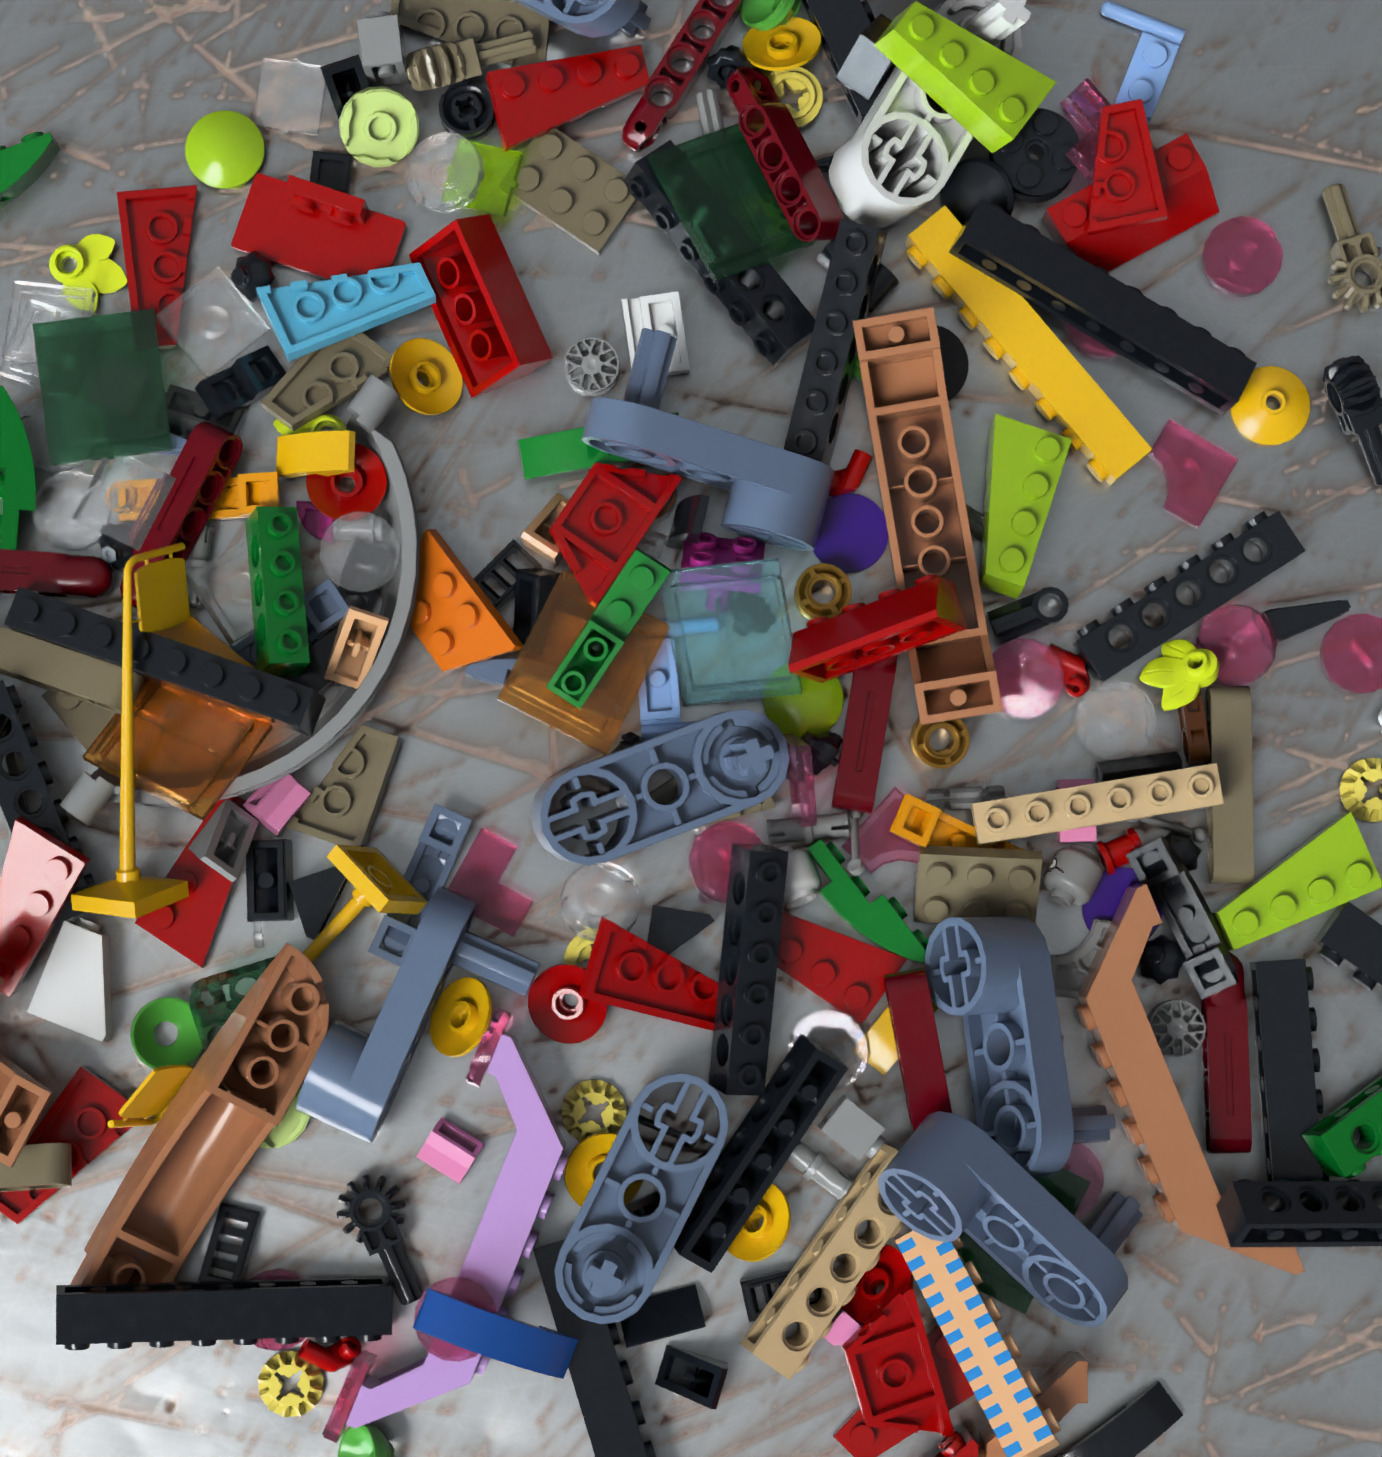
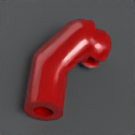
(332, 1357)

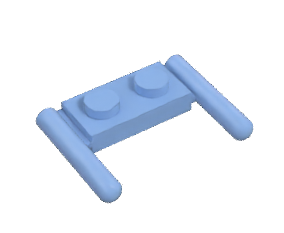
(1151, 57)
(660, 694)

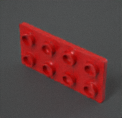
(315, 228)

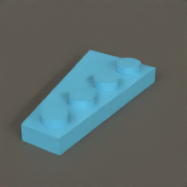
(334, 309)

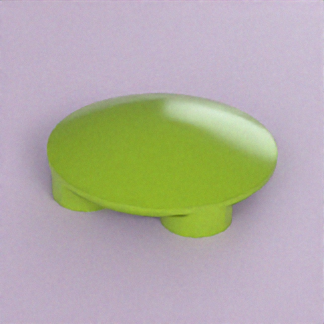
(225, 149)
(811, 711)

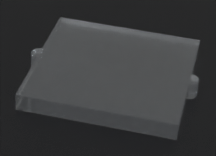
(290, 97)

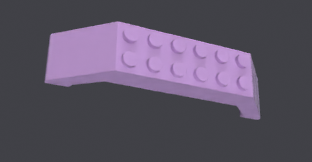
(500, 1240)

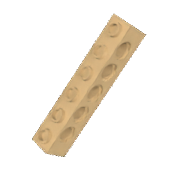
(1097, 804)
(815, 1270)

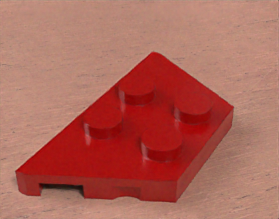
(608, 521)
(896, 1370)

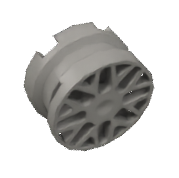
(591, 367)
(1177, 1027)

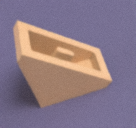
(537, 534)
(355, 646)

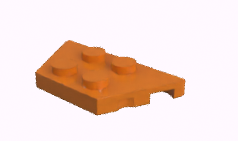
(453, 612)

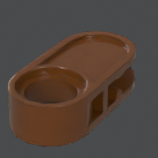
(1194, 732)

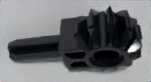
(1358, 407)
(382, 1234)

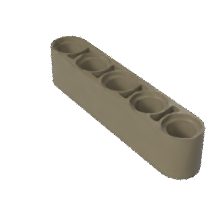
(63, 670)
(1232, 823)
(39, 1168)

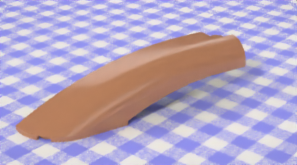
(212, 1127)

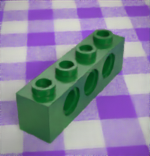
(277, 591)
(1333, 1135)

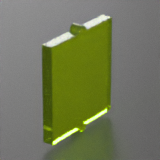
(498, 181)

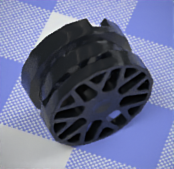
(467, 110)

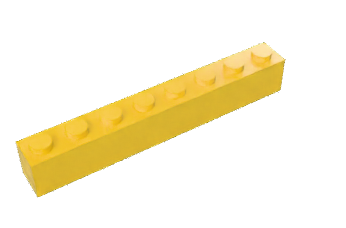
(1031, 351)

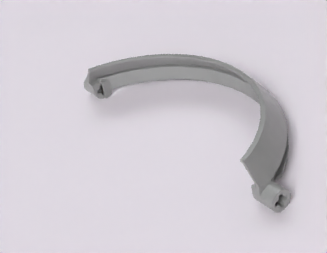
(398, 602)

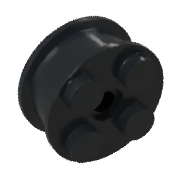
(1049, 138)

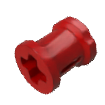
(1113, 852)

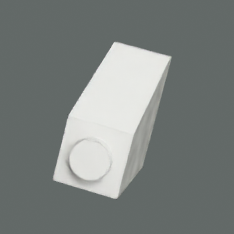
(77, 981)

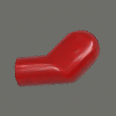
(850, 478)
(1076, 673)

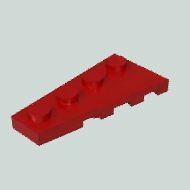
(871, 1441)

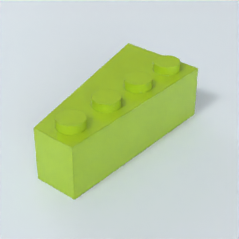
(965, 74)
(1020, 487)
(1310, 880)

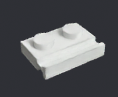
(657, 313)

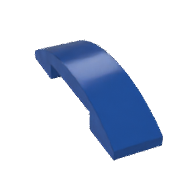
(495, 1334)

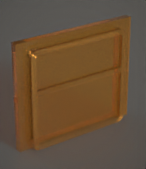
(546, 646)
(182, 747)

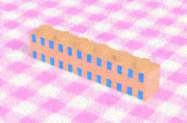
(979, 1345)

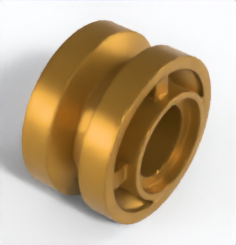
(828, 575)
(944, 758)

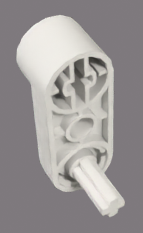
(905, 125)

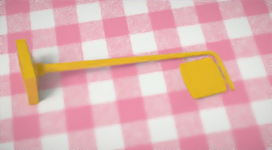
(160, 605)
(375, 884)

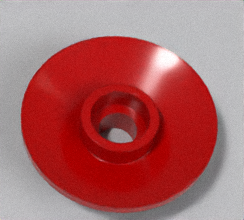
(366, 495)
(553, 1014)
(889, 1270)

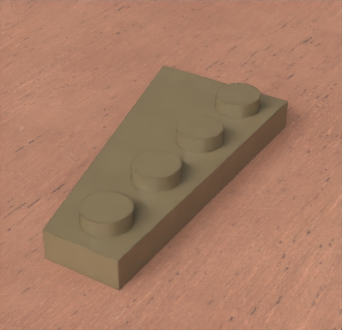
(474, 18)

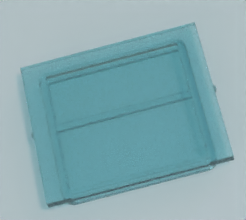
(730, 631)

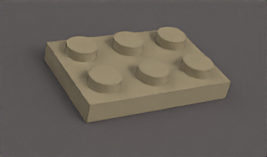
(573, 189)
(976, 883)

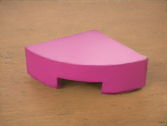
(312, 519)

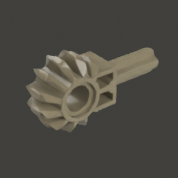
(463, 59)
(1352, 253)

